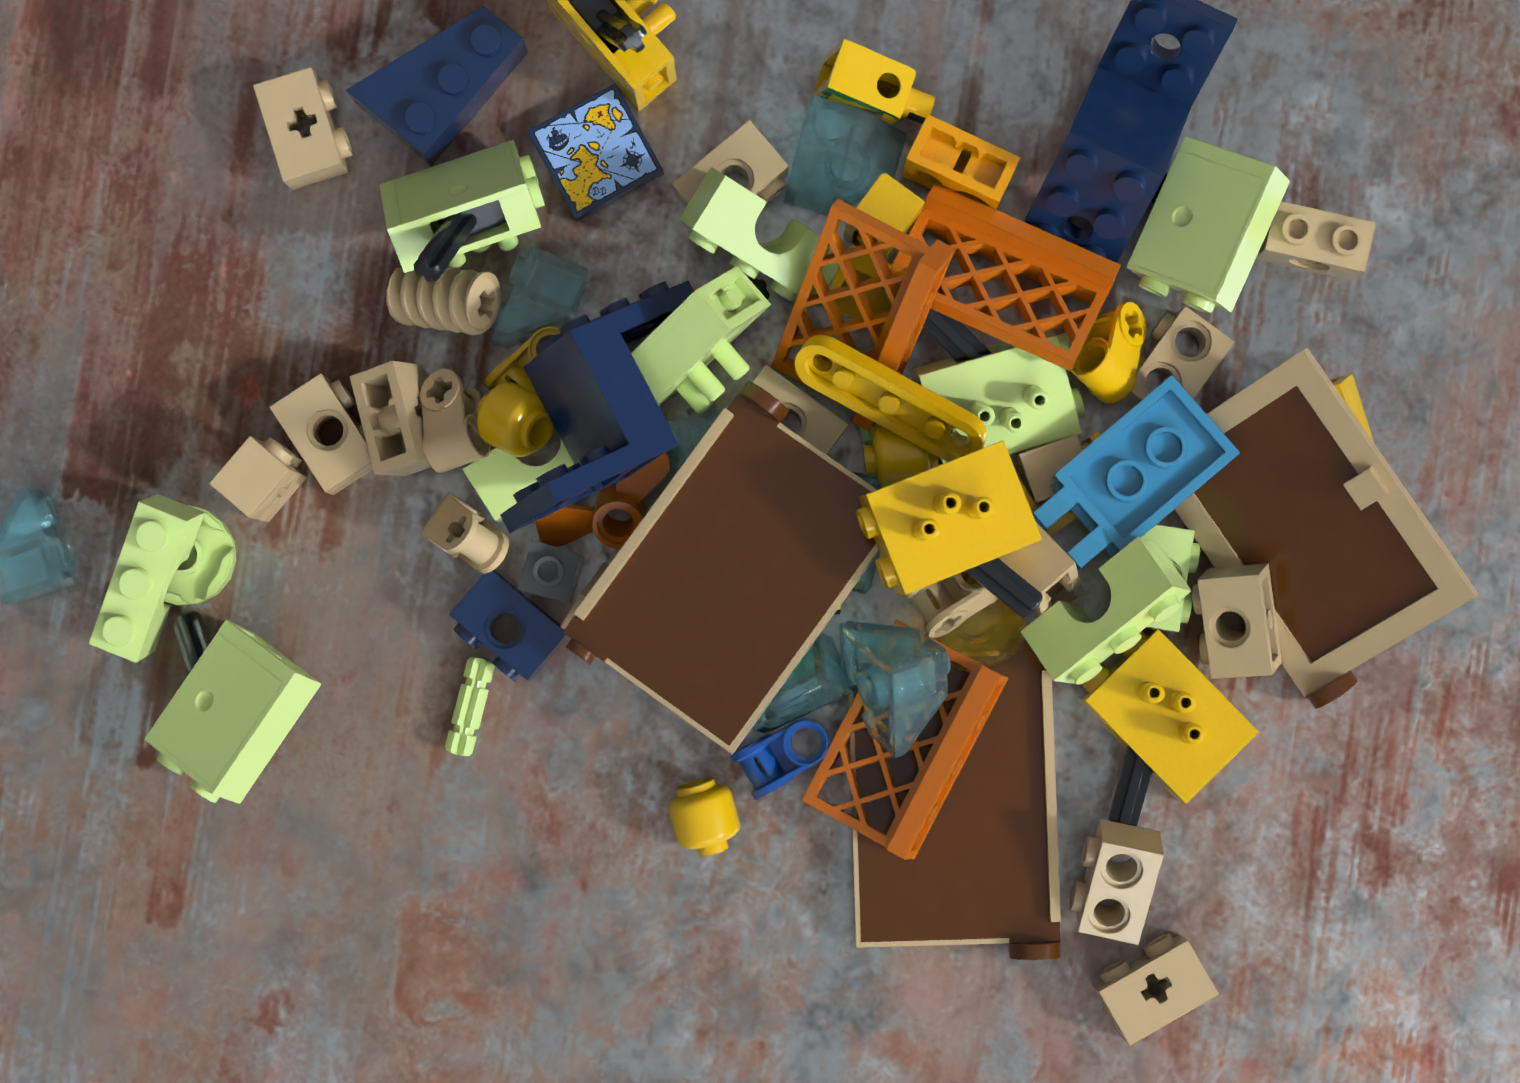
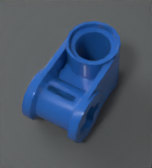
(779, 757)

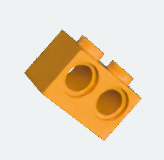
(959, 162)

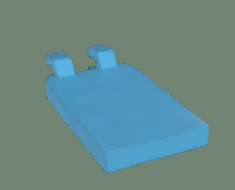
(1137, 471)

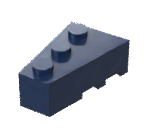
(441, 83)

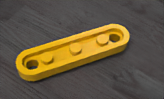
(889, 398)

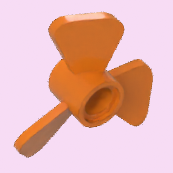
(627, 495)

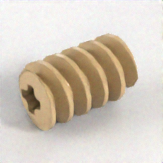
(455, 302)

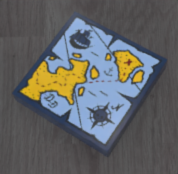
(595, 152)

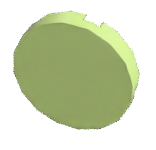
(208, 564)

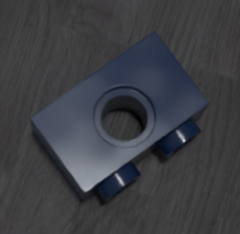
(538, 634)

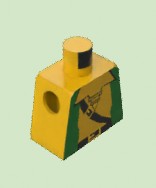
(852, 78)

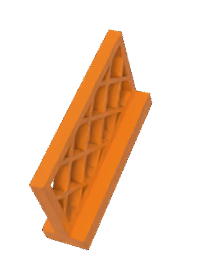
(1015, 250)
(909, 302)
(935, 772)

